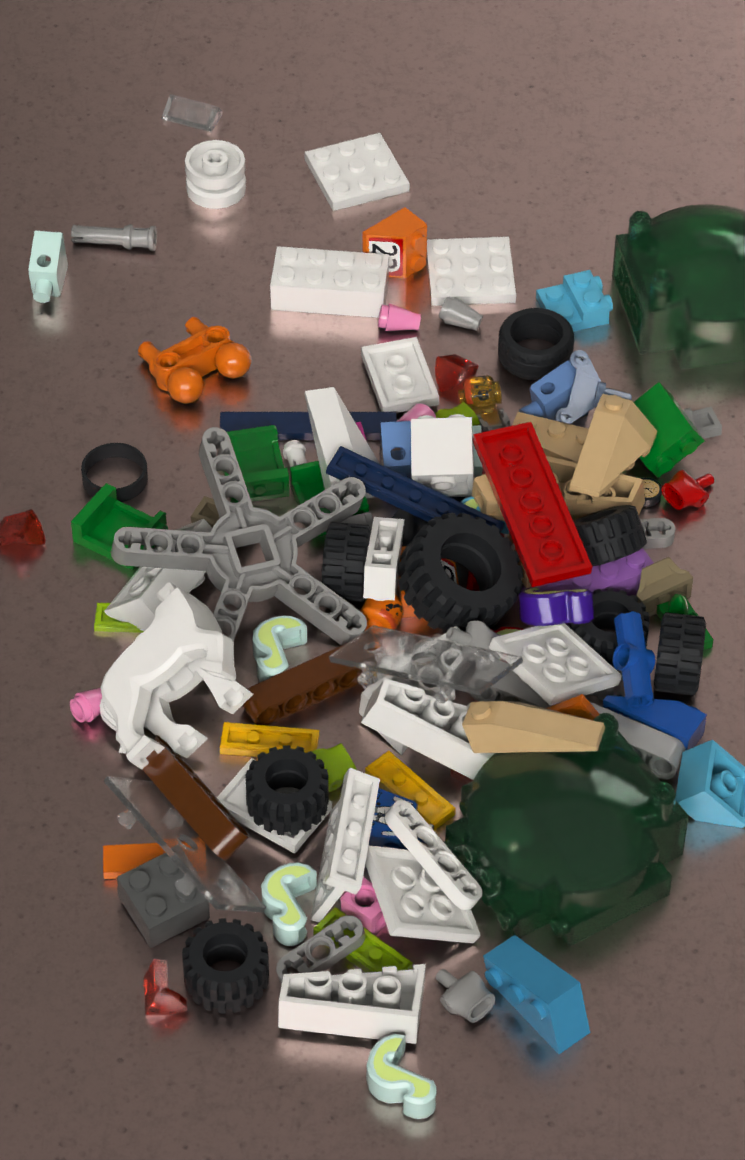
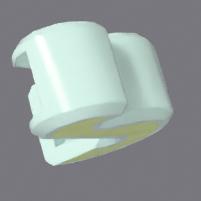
(271, 638)
(279, 896)
(398, 1085)

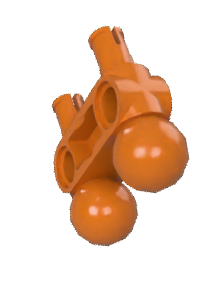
(185, 363)

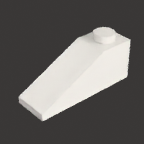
(383, 559)

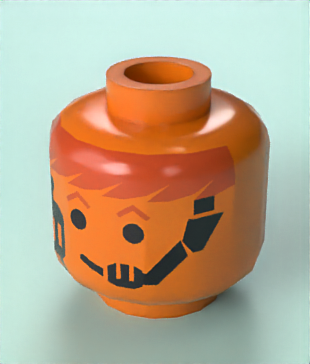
(383, 613)

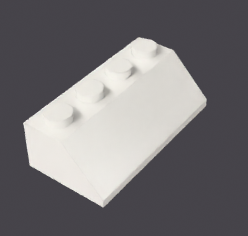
(138, 598)

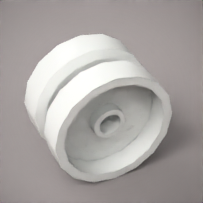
(215, 174)

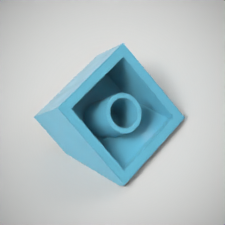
(712, 785)

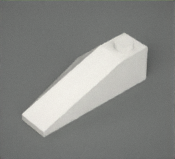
(334, 428)

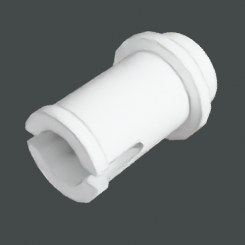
(294, 452)

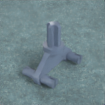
(585, 389)

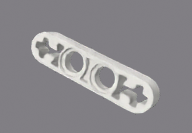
(410, 825)

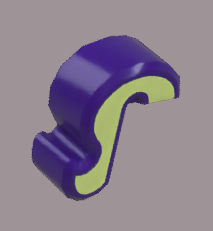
(556, 606)

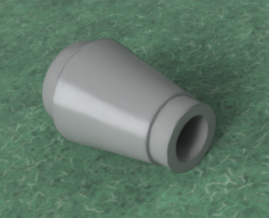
(459, 314)

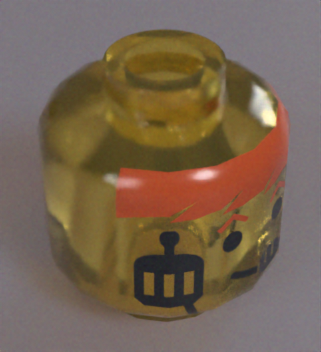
(481, 394)

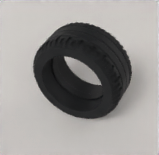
(536, 324)

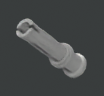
(126, 236)

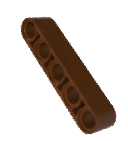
(299, 688)
(195, 801)

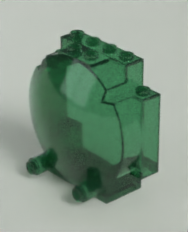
(685, 283)
(569, 836)

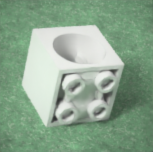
(443, 454)

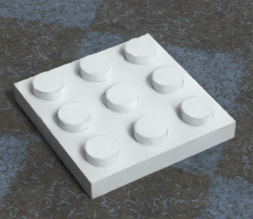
(356, 171)
(471, 270)
(557, 662)
(413, 901)

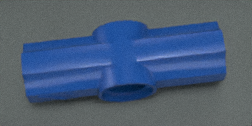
(634, 660)

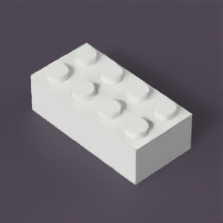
(329, 281)

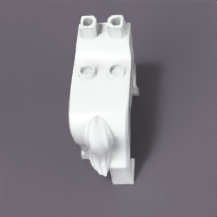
(162, 666)

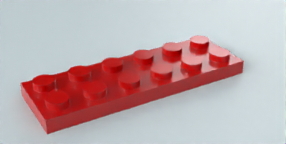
(532, 504)

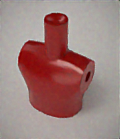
(685, 491)

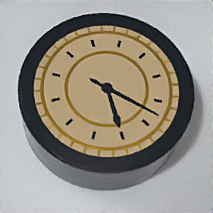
(652, 492)

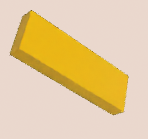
(254, 739)
(402, 781)

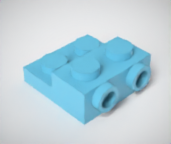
(578, 300)

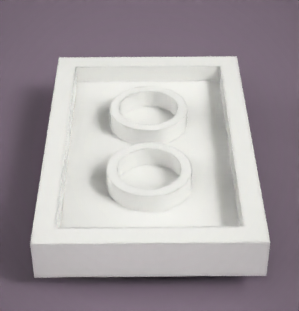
(399, 375)
(234, 800)

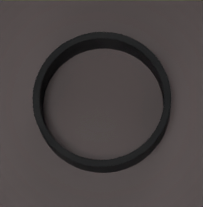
(115, 450)

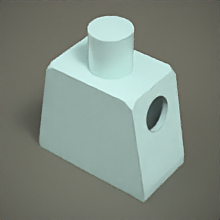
(47, 276)

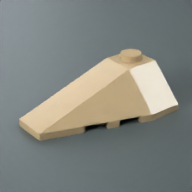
(613, 444)
(528, 728)

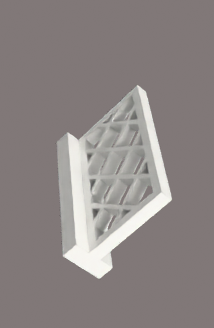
(346, 841)

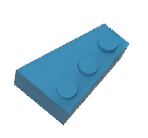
(539, 992)

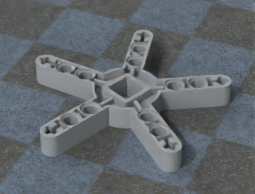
(244, 525)

